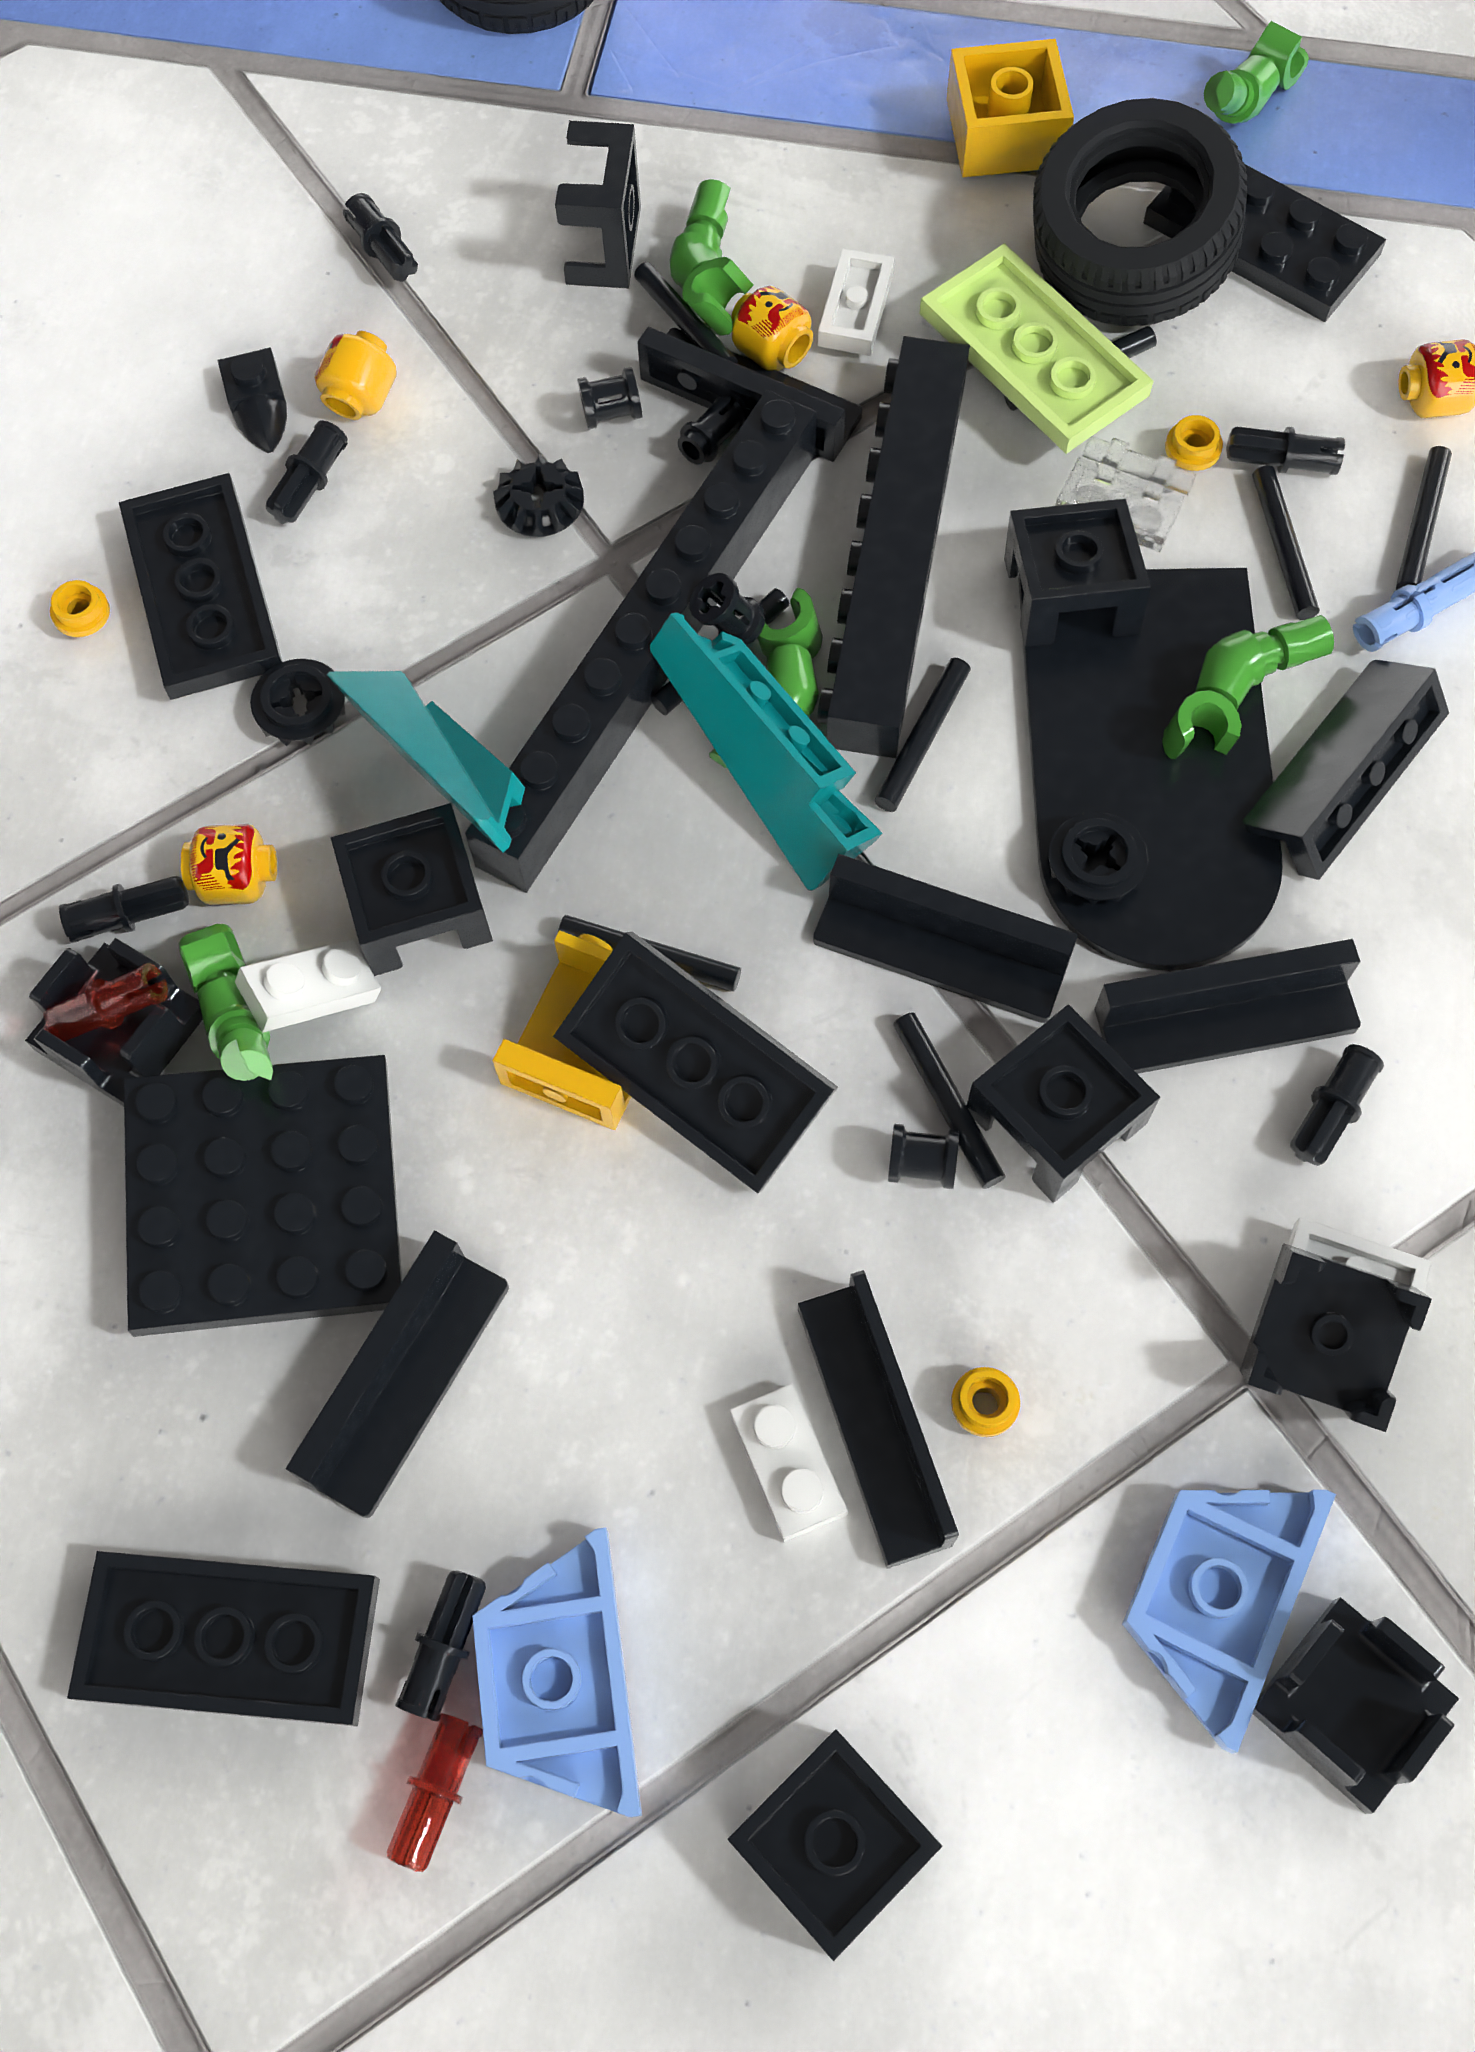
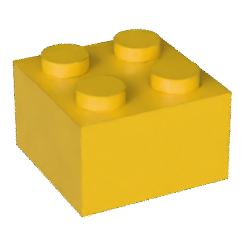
(1007, 105)

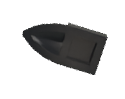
(255, 396)

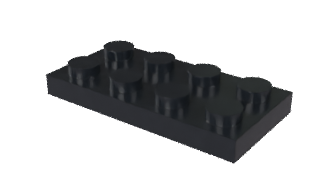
(1287, 243)
(200, 586)
(695, 1061)
(225, 1638)

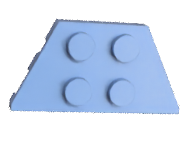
(1223, 1595)
(559, 1681)

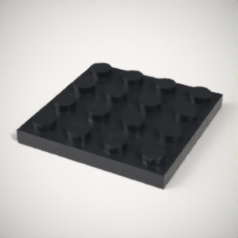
(259, 1196)

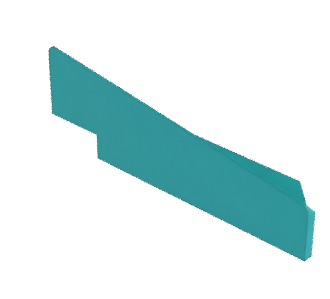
(436, 748)
(768, 748)

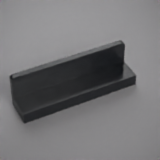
(701, 377)
(1350, 763)
(944, 939)
(1231, 1007)
(398, 1377)
(878, 1423)

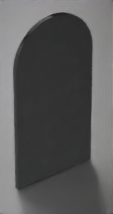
(1098, 747)

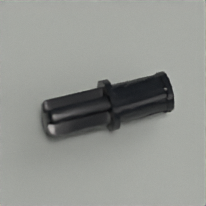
(380, 236)
(1285, 449)
(306, 472)
(122, 908)
(1336, 1104)
(442, 1646)

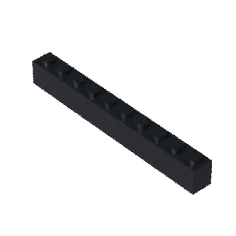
(619, 672)

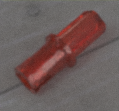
(105, 1003)
(433, 1793)

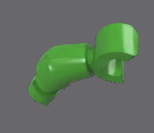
(1273, 62)
(698, 262)
(791, 655)
(1232, 670)
(232, 1032)

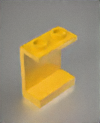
(545, 1066)

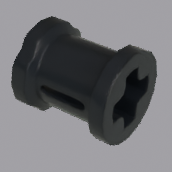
(626, 405)
(726, 594)
(923, 1156)

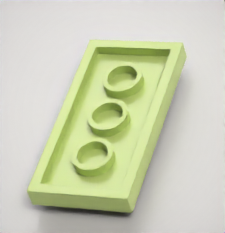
(1036, 348)

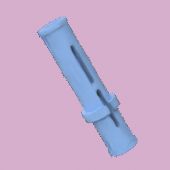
(1414, 606)

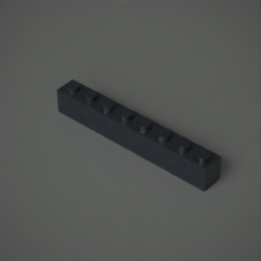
(897, 548)

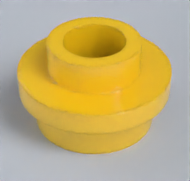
(1194, 443)
(73, 598)
(992, 1382)

